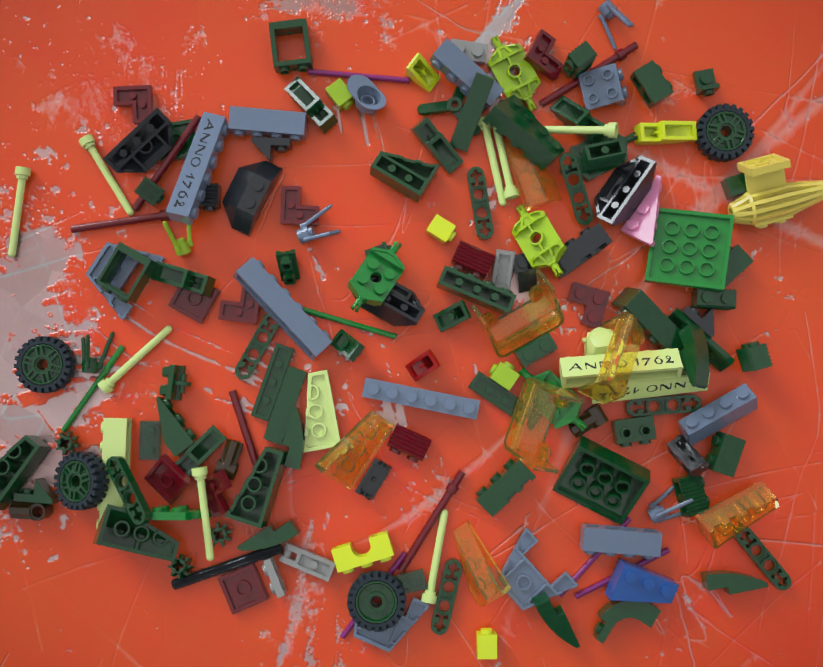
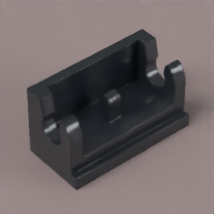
(687, 456)
(373, 479)

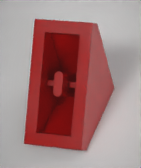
(422, 365)

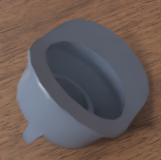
(366, 95)

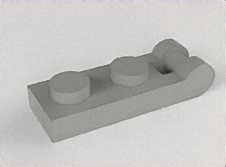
(307, 561)

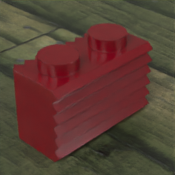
(472, 259)
(409, 442)

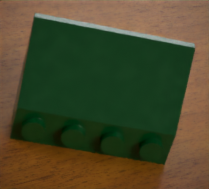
(602, 480)

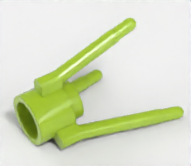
(180, 245)

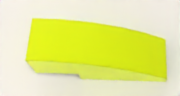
(665, 132)

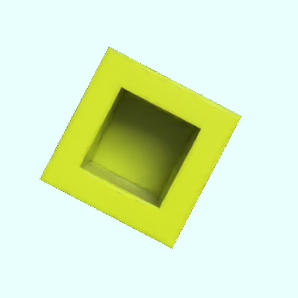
(441, 229)
(486, 644)

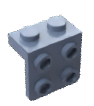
(603, 87)

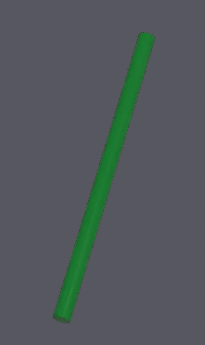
(350, 323)
(92, 389)

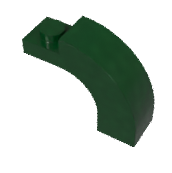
(617, 610)

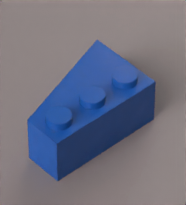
(639, 584)

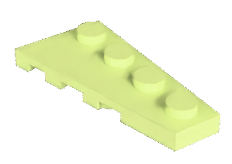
(321, 418)

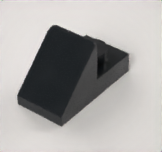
(267, 145)
(524, 273)
(706, 321)

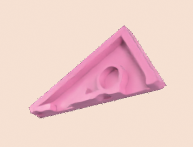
(643, 221)

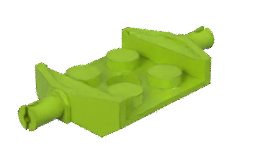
(522, 85)
(549, 248)

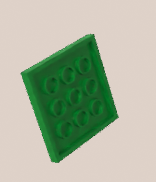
(690, 249)

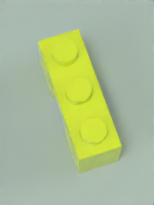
(347, 558)

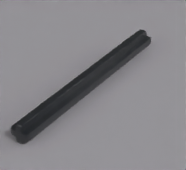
(227, 566)

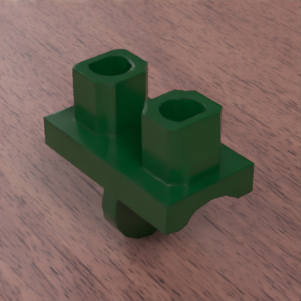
(288, 266)
(176, 382)

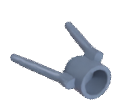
(609, 11)
(308, 234)
(659, 514)

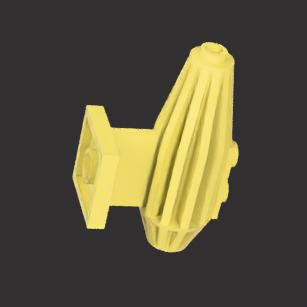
(769, 195)

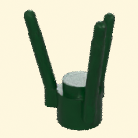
(90, 364)

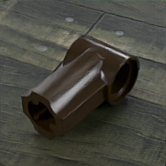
(592, 417)
(230, 458)
(29, 510)

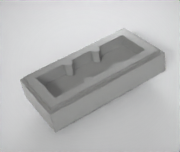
(503, 268)

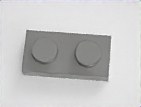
(475, 51)
(277, 585)

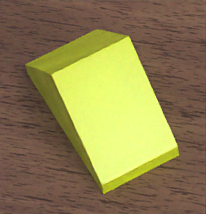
(422, 73)

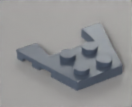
(120, 279)
(526, 579)
(389, 638)

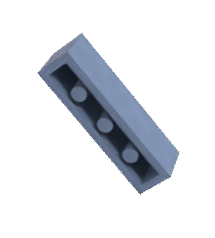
(460, 69)
(267, 123)
(718, 414)
(620, 540)

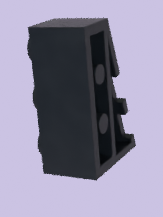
(583, 248)

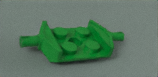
(380, 263)
(562, 416)

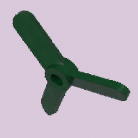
(445, 106)

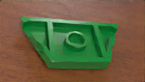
(180, 512)

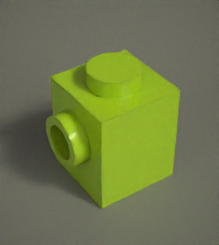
(340, 95)
(504, 375)

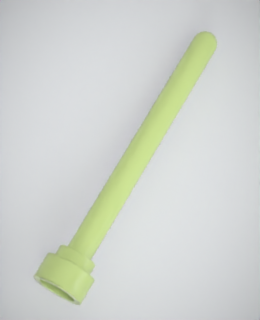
(609, 130)
(88, 143)
(493, 160)
(22, 175)
(511, 191)
(107, 384)
(199, 474)
(429, 595)

